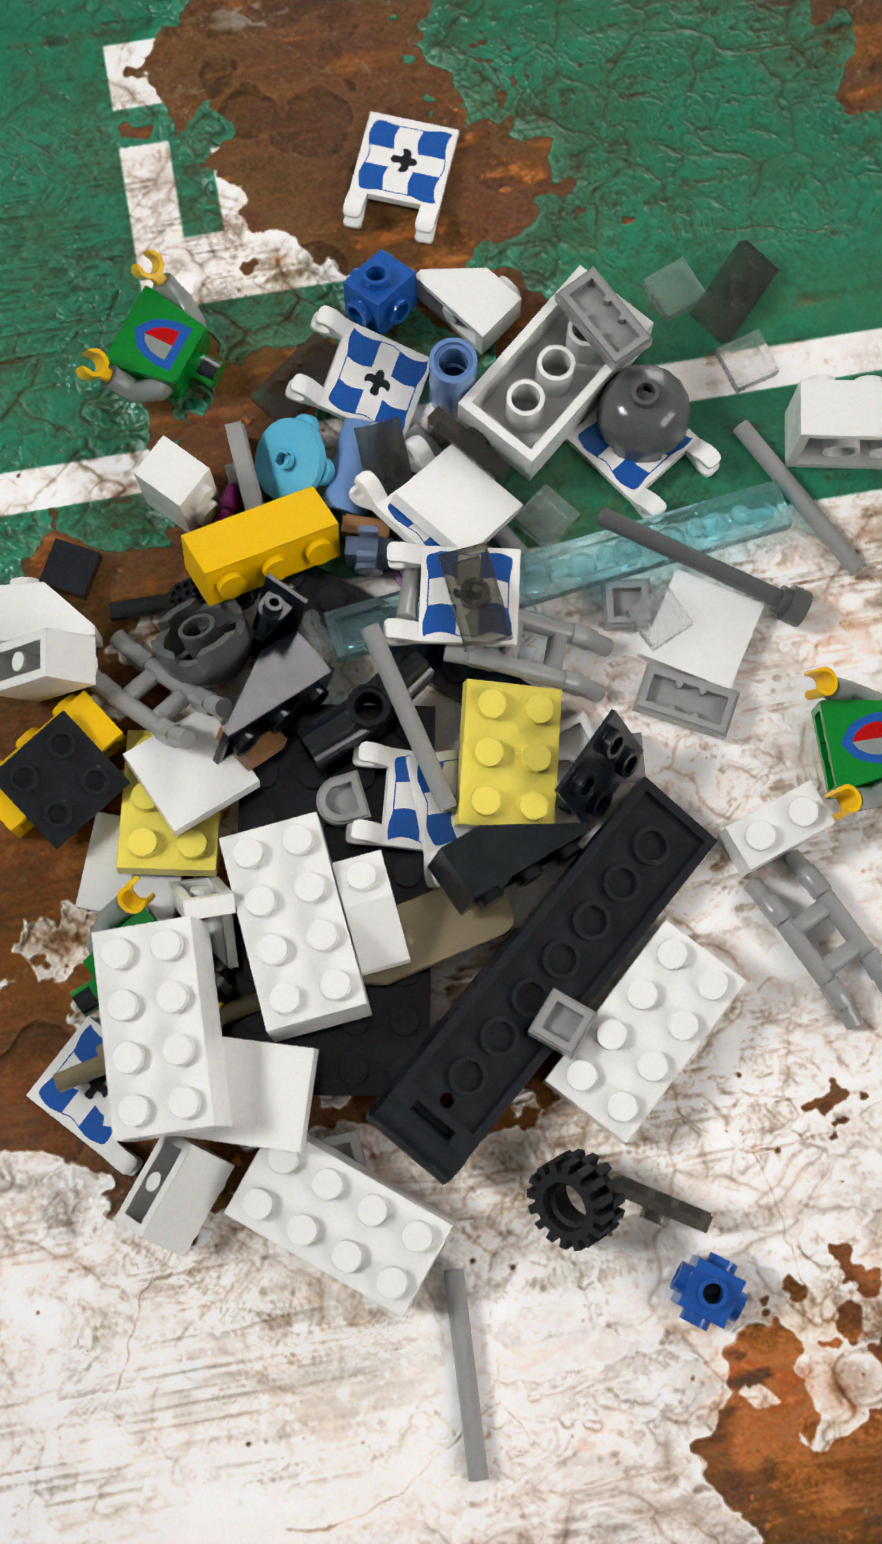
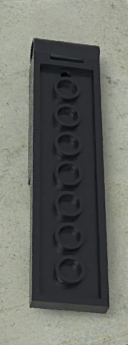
(566, 943)

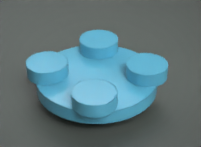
(292, 457)

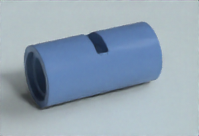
(451, 373)
(347, 467)

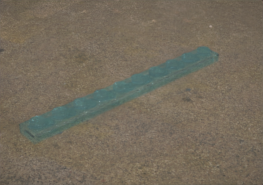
(597, 558)

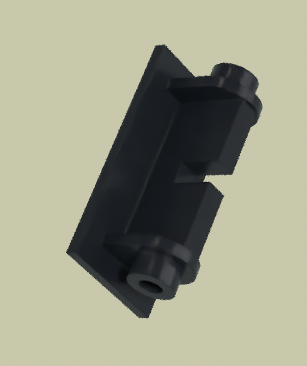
(277, 615)

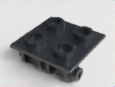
(599, 770)
(60, 779)

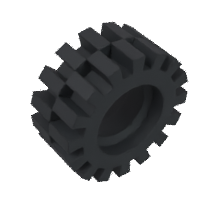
(593, 1187)

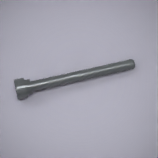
(788, 603)

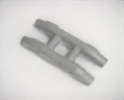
(550, 672)
(151, 673)
(794, 930)

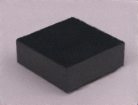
(71, 569)

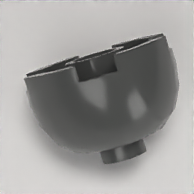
(643, 413)
(203, 642)

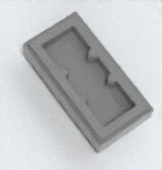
(603, 319)
(242, 471)
(686, 701)

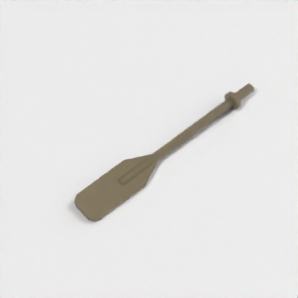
(432, 935)

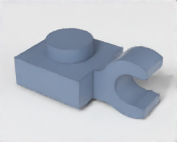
(367, 551)

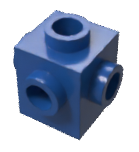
(380, 293)
(689, 1286)

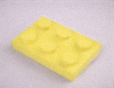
(507, 754)
(148, 843)

